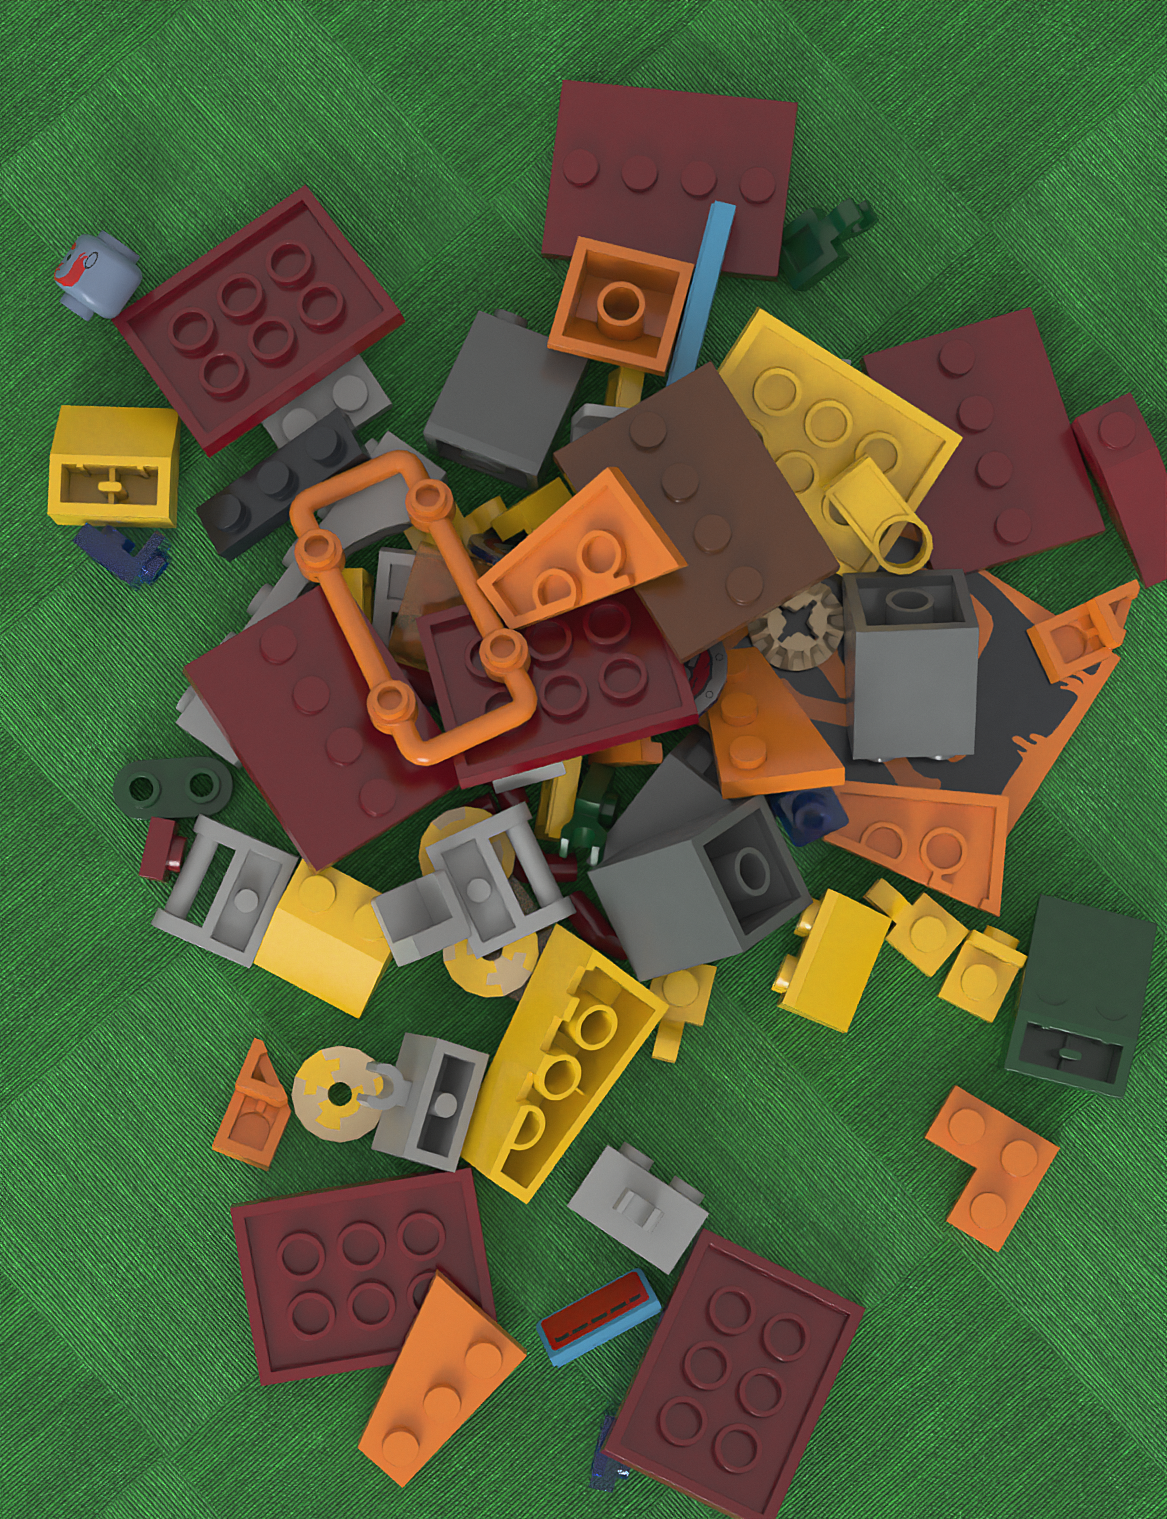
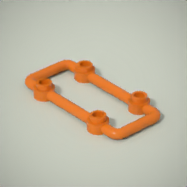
(391, 701)

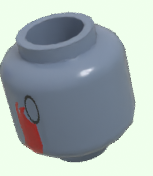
(98, 276)

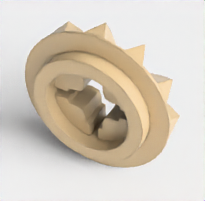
(801, 651)

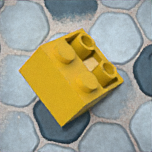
(115, 467)
(832, 961)

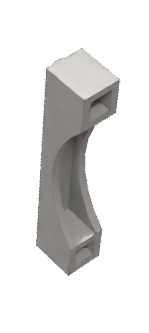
(357, 523)

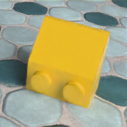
(327, 939)

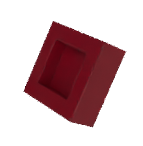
(163, 850)

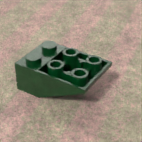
(1079, 998)

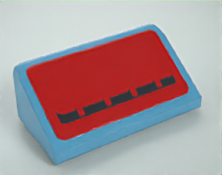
(598, 1317)

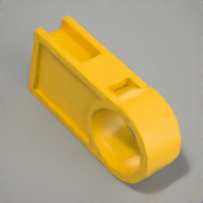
(873, 504)

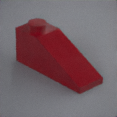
(1129, 481)

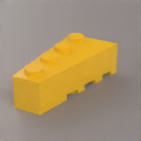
(556, 1062)

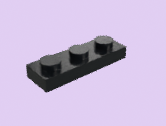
(263, 496)

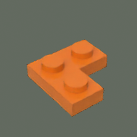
(1006, 1163)

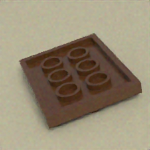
(717, 502)

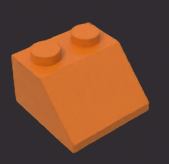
(621, 306)

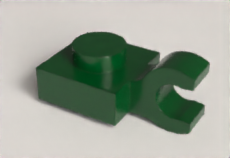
(814, 241)
(594, 809)

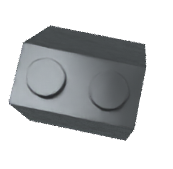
(505, 402)
(910, 664)
(676, 793)
(701, 889)

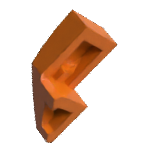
(1083, 633)
(255, 1113)

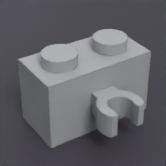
(426, 1100)
(639, 1207)

